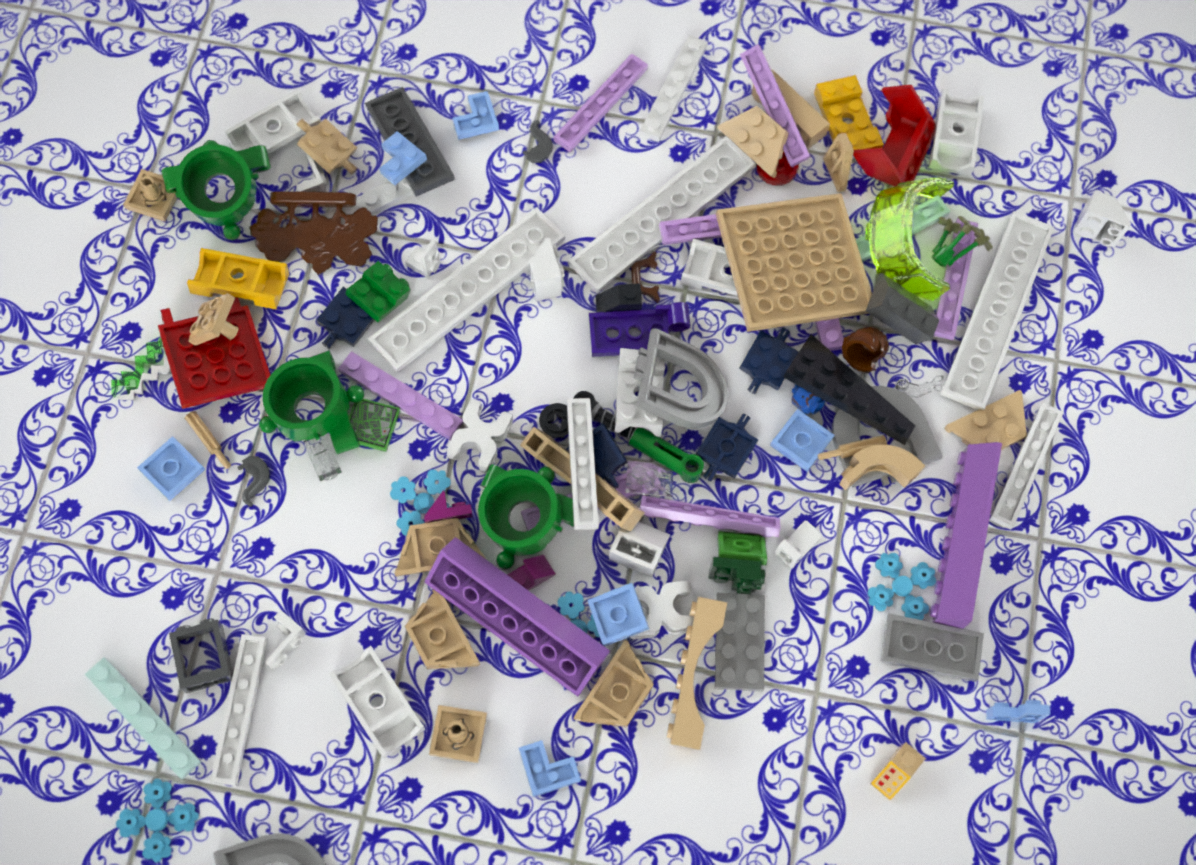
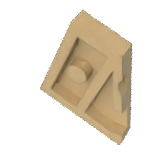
(839, 160)

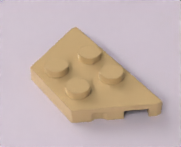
(757, 137)
(998, 422)
(425, 543)
(439, 636)
(617, 691)

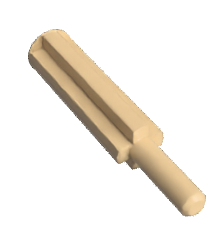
(206, 437)
(850, 449)

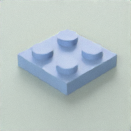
(802, 440)
(171, 468)
(618, 614)

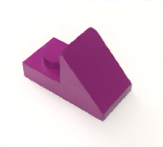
(440, 511)
(533, 572)

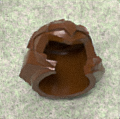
(865, 348)

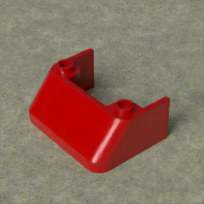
(907, 142)

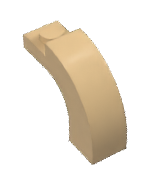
(884, 458)

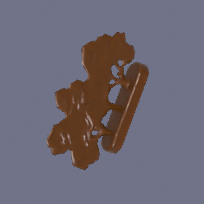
(320, 236)

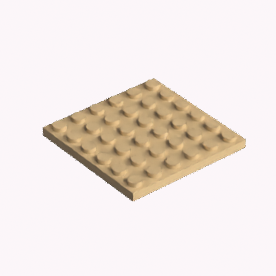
(794, 261)

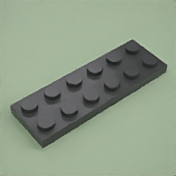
(397, 113)

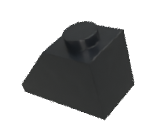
(620, 298)

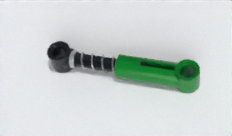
(649, 444)

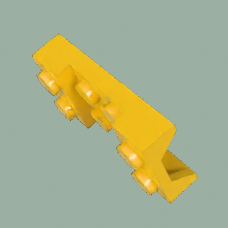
(842, 100)
(261, 280)

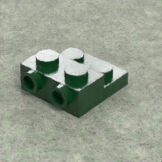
(744, 574)

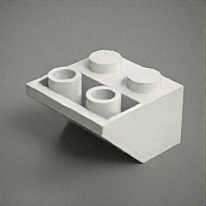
(1102, 220)
(546, 273)
(639, 548)

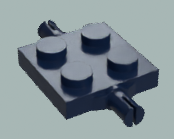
(344, 320)
(768, 360)
(727, 447)
(607, 455)

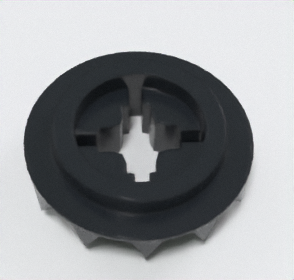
(547, 417)

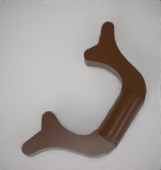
(635, 272)

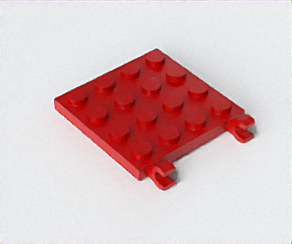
(217, 366)

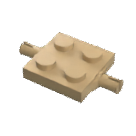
(327, 146)

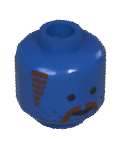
(806, 401)

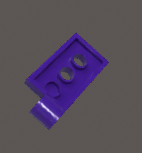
(664, 317)

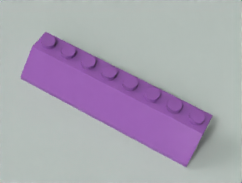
(966, 535)
(516, 616)

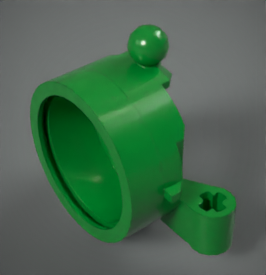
(208, 161)
(310, 377)
(506, 490)

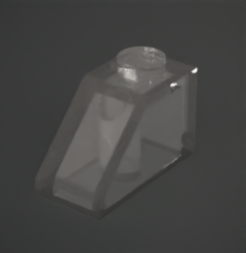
(322, 458)
(648, 479)

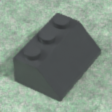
(902, 310)

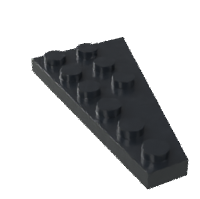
(833, 381)

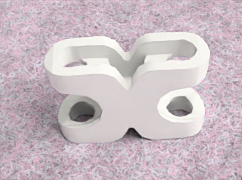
(479, 435)
(661, 609)

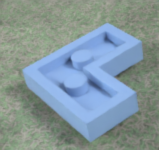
(480, 121)
(405, 158)
(1029, 712)
(545, 776)

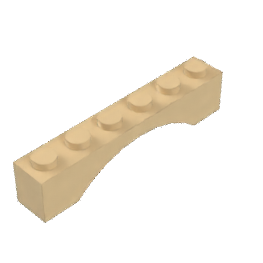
(557, 458)
(688, 725)

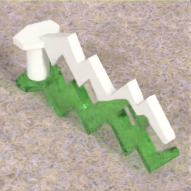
(139, 375)

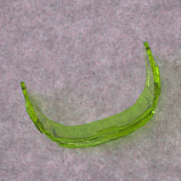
(892, 236)

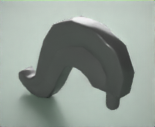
(544, 147)
(261, 477)

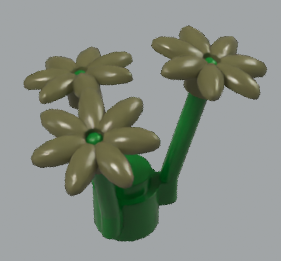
(944, 255)

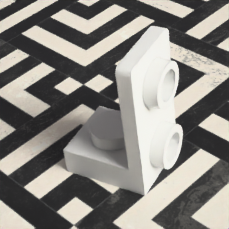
(316, 184)
(424, 260)
(798, 544)
(295, 638)

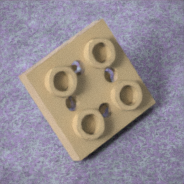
(149, 184)
(213, 320)
(451, 720)

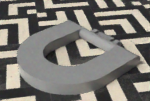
(669, 406)
(920, 441)
(269, 850)

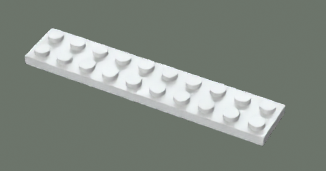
(678, 199)
(464, 291)
(997, 311)

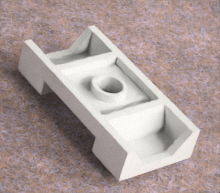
(284, 112)
(954, 150)
(706, 268)
(626, 409)
(388, 724)

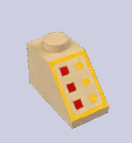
(897, 771)

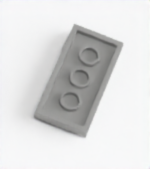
(741, 643)
(932, 647)

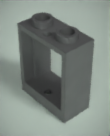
(208, 678)

